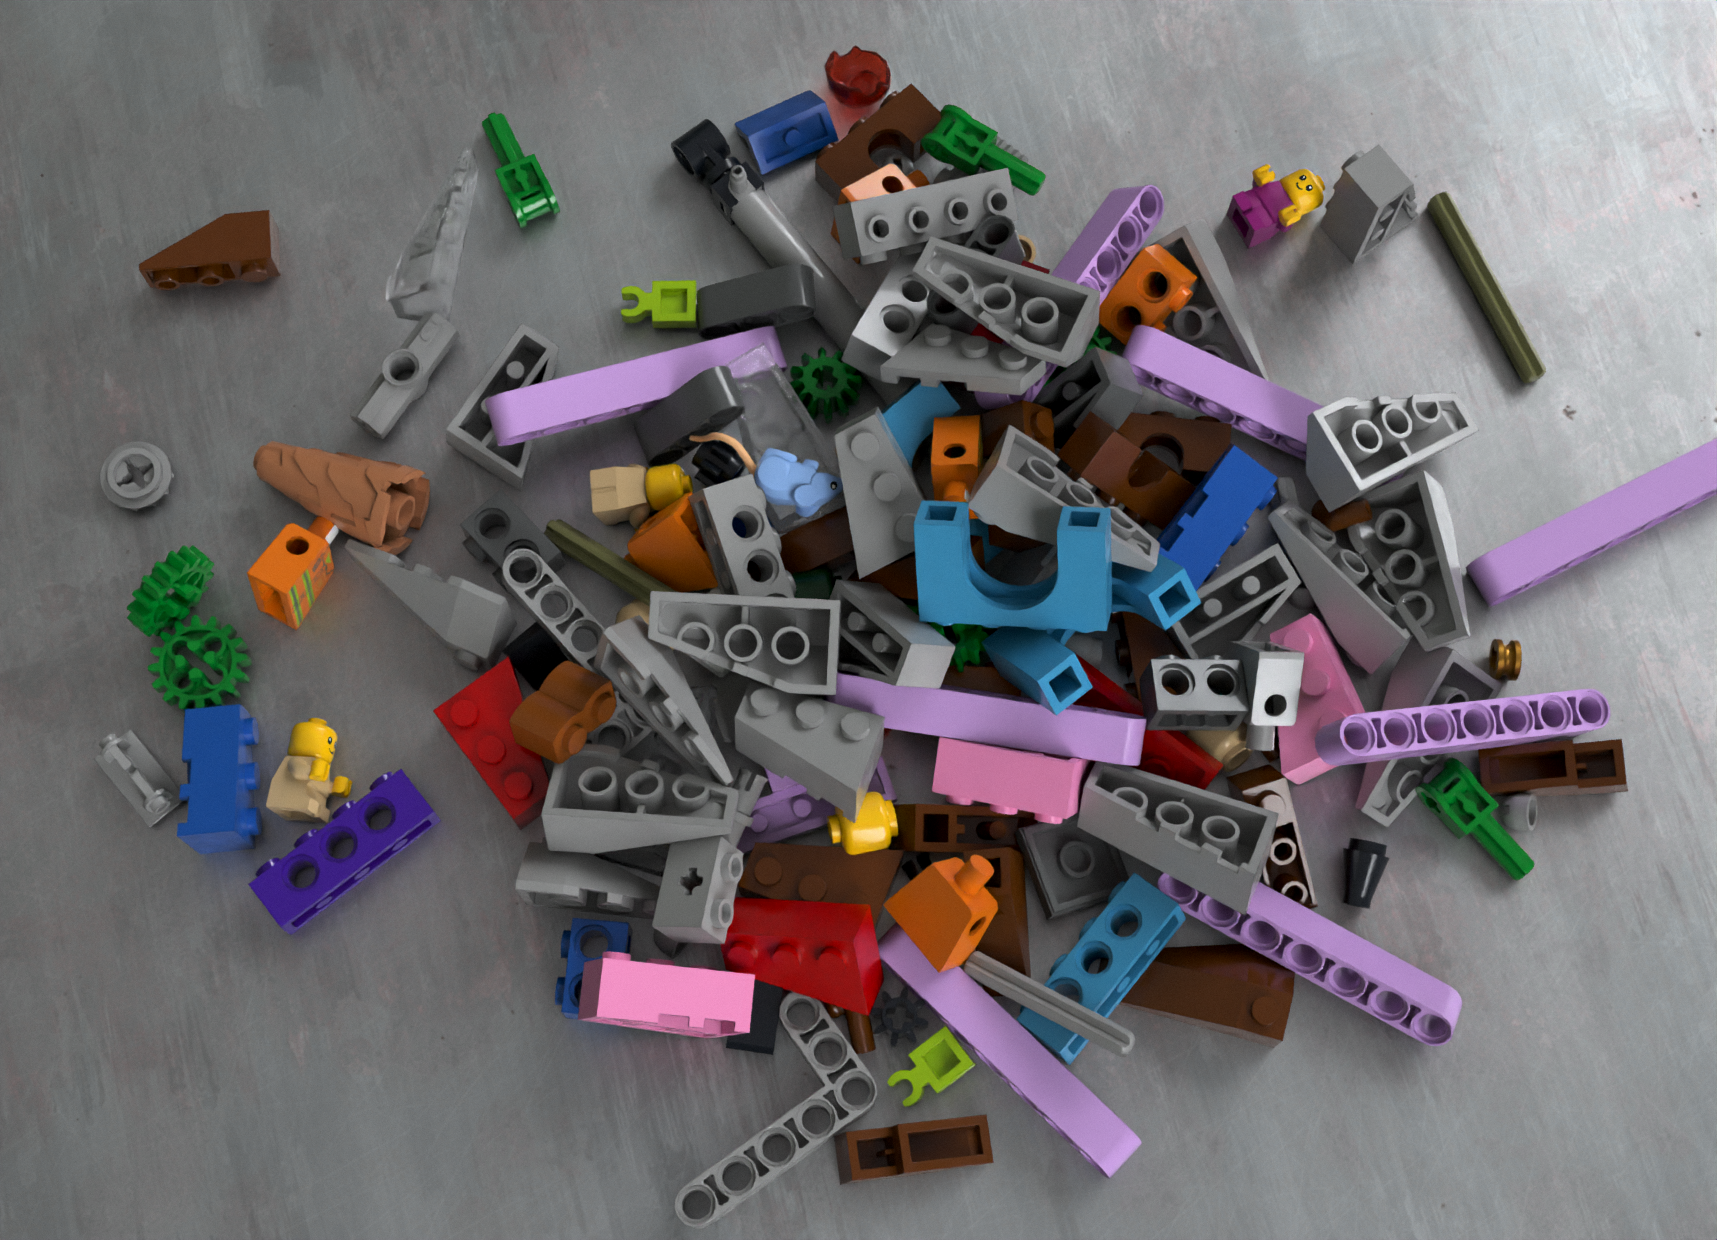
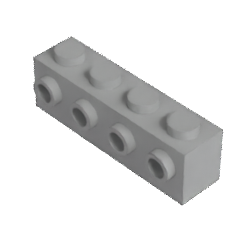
(914, 215)

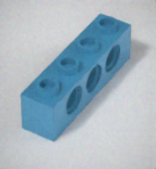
(1128, 959)

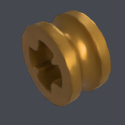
(1505, 659)

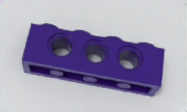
(335, 877)

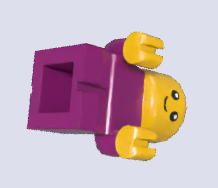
(1274, 205)

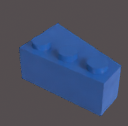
(1216, 514)
(220, 780)

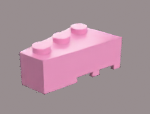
(1323, 697)
(1010, 779)
(666, 997)

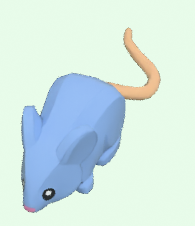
(784, 478)

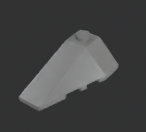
(1214, 313)
(1415, 557)
(1342, 588)

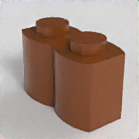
(563, 712)

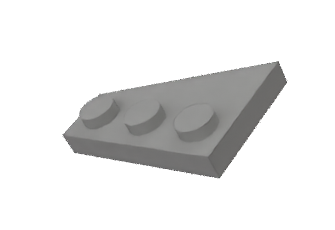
(955, 356)

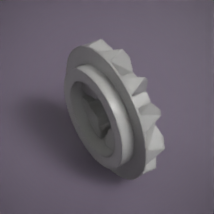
(116, 474)

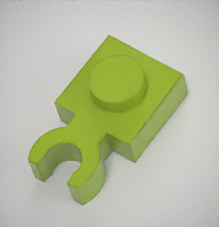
(670, 304)
(937, 1062)

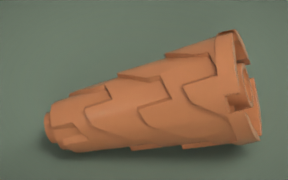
(355, 493)

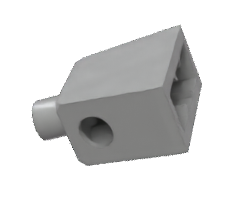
(1272, 688)

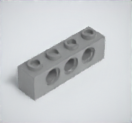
(891, 319)
(729, 553)

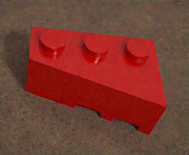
(481, 728)
(807, 949)

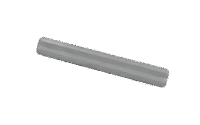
(1050, 1004)

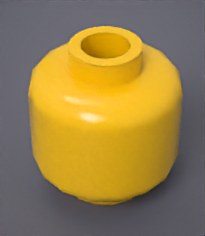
(872, 828)

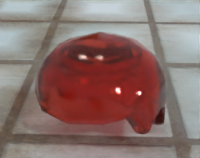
(857, 77)

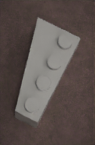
(1180, 830)

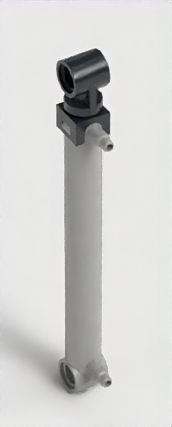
(743, 200)

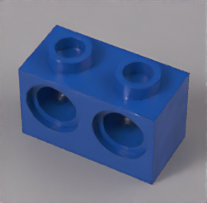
(572, 944)

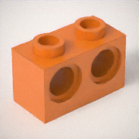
(1139, 290)

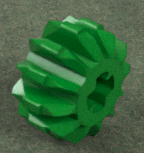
(830, 370)

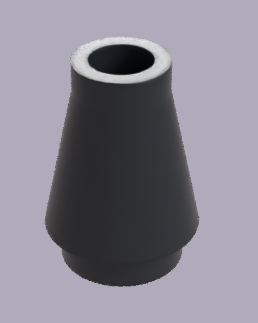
(1362, 871)

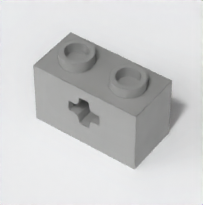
(698, 890)

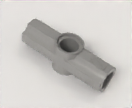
(419, 352)

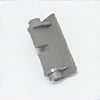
(138, 776)

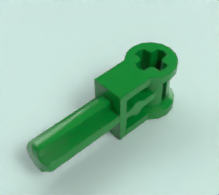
(971, 146)
(519, 176)
(1467, 810)

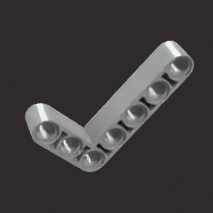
(561, 631)
(790, 1125)

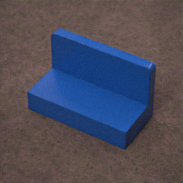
(787, 131)

